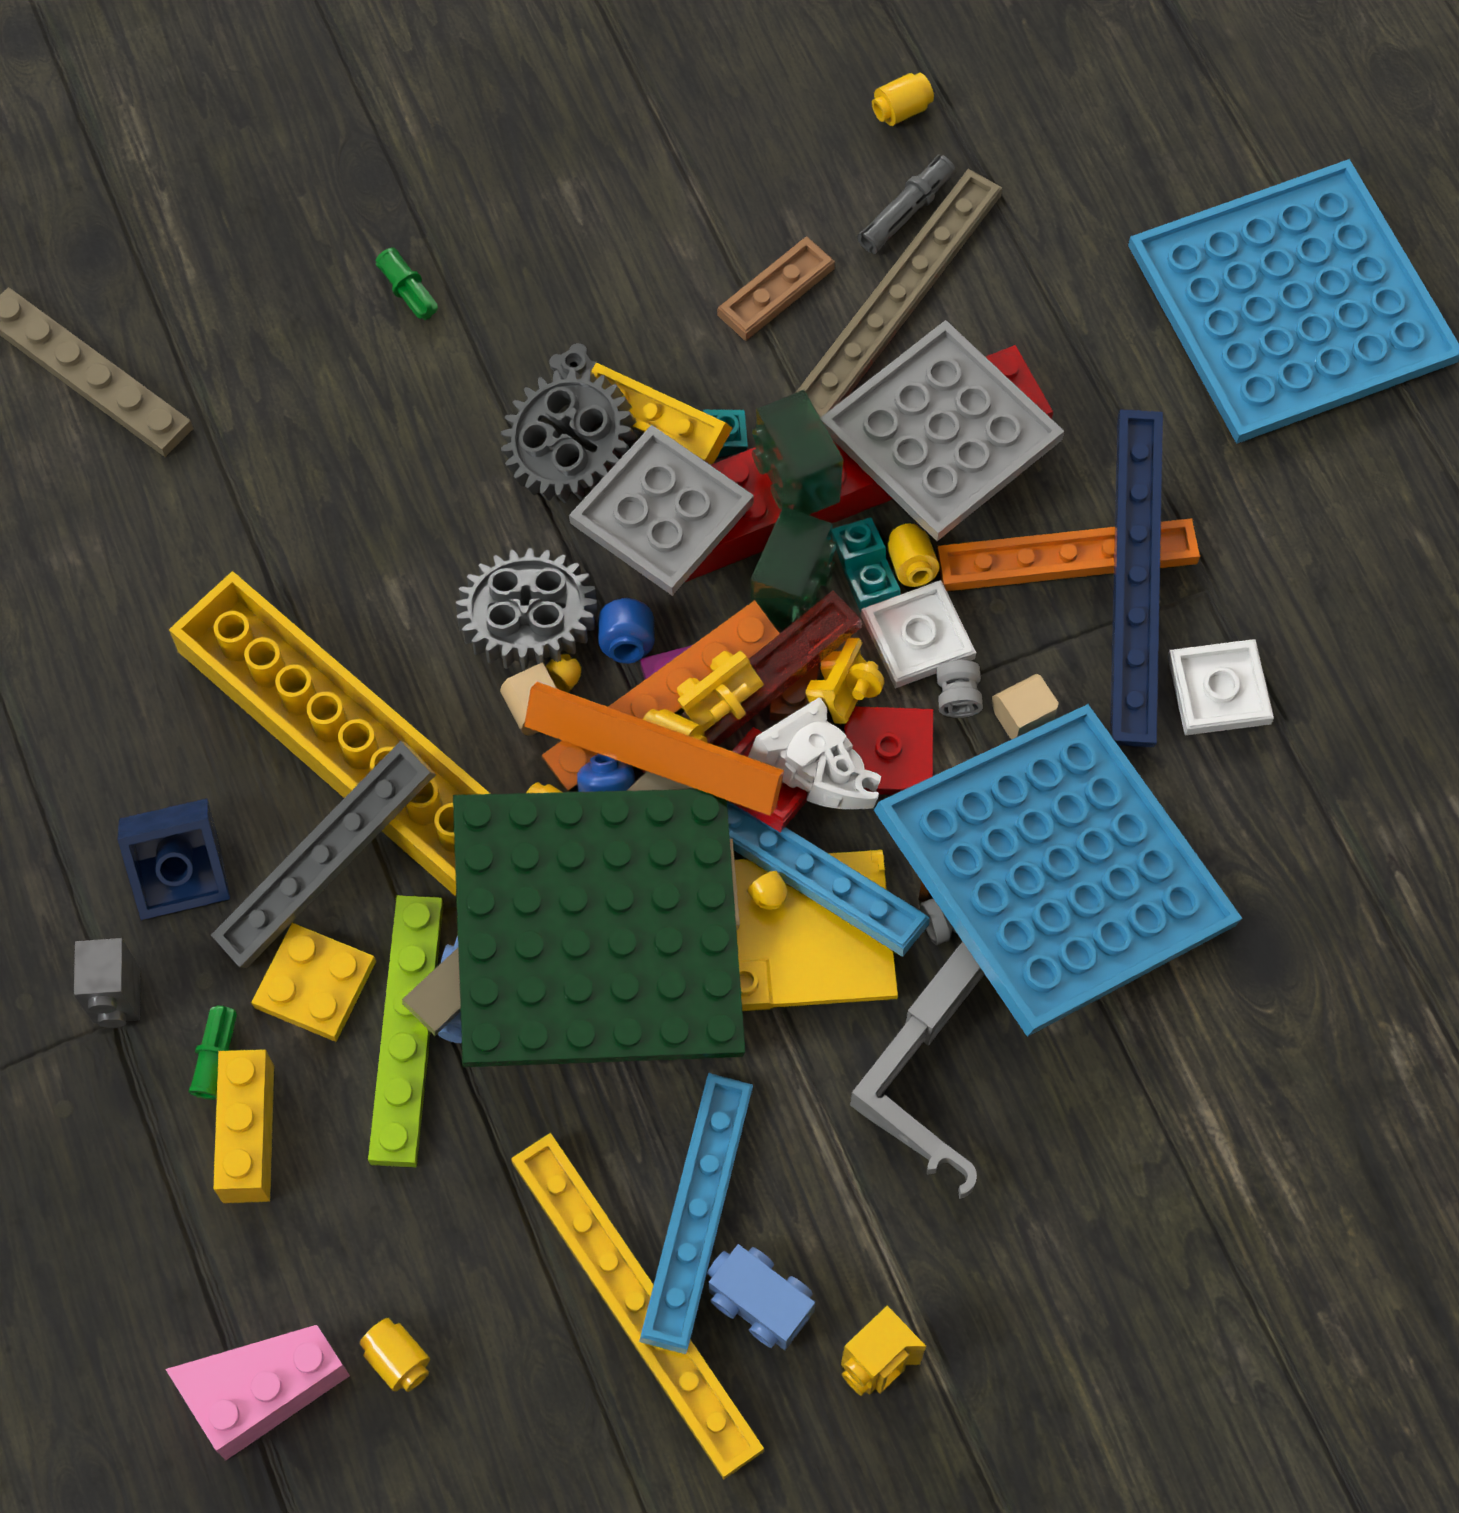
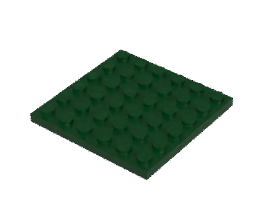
(596, 928)

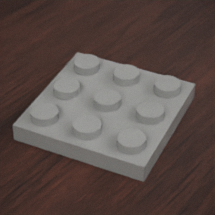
(661, 509)

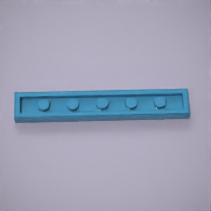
(827, 881)
(696, 1214)

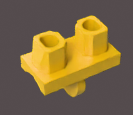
(846, 681)
(720, 691)

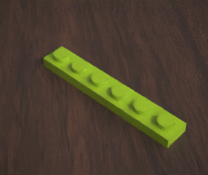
(404, 1038)

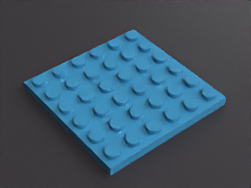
(1294, 300)
(1057, 867)

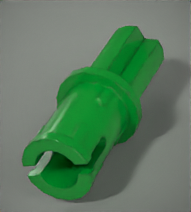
(406, 283)
(215, 1039)

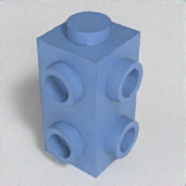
(749, 1287)

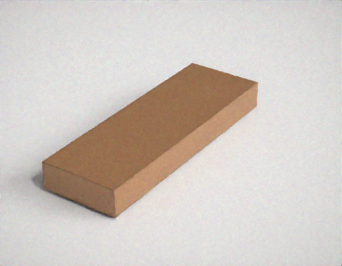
(776, 288)

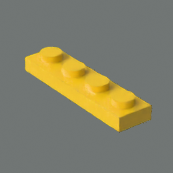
(684, 424)

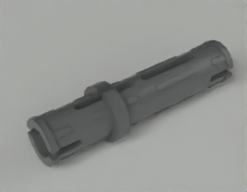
(918, 192)

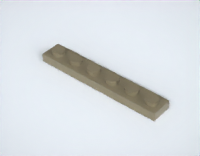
(91, 374)

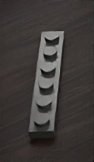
(323, 854)

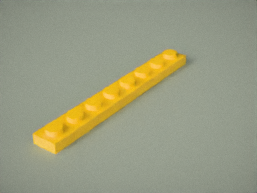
(627, 1294)

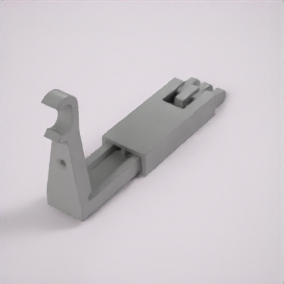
(922, 1025)

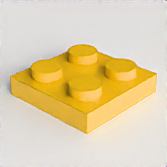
(313, 982)

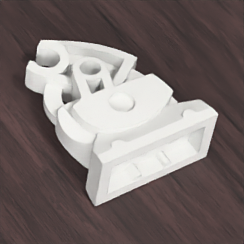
(817, 759)

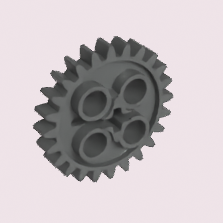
(590, 402)
(526, 609)

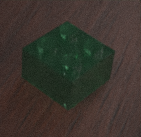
(797, 454)
(793, 567)

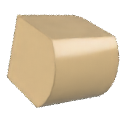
(517, 691)
(1025, 706)

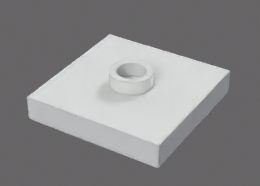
(917, 633)
(1220, 687)

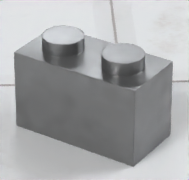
(107, 981)

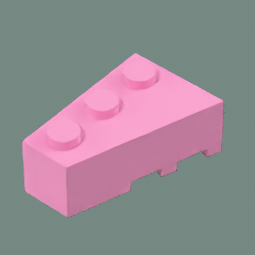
(257, 1386)

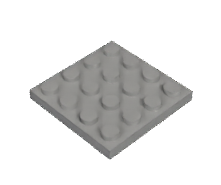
(941, 429)

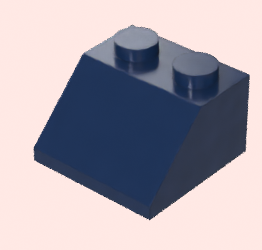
(173, 859)

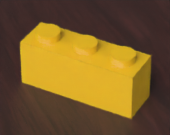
(244, 1126)

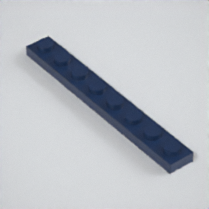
(1136, 578)

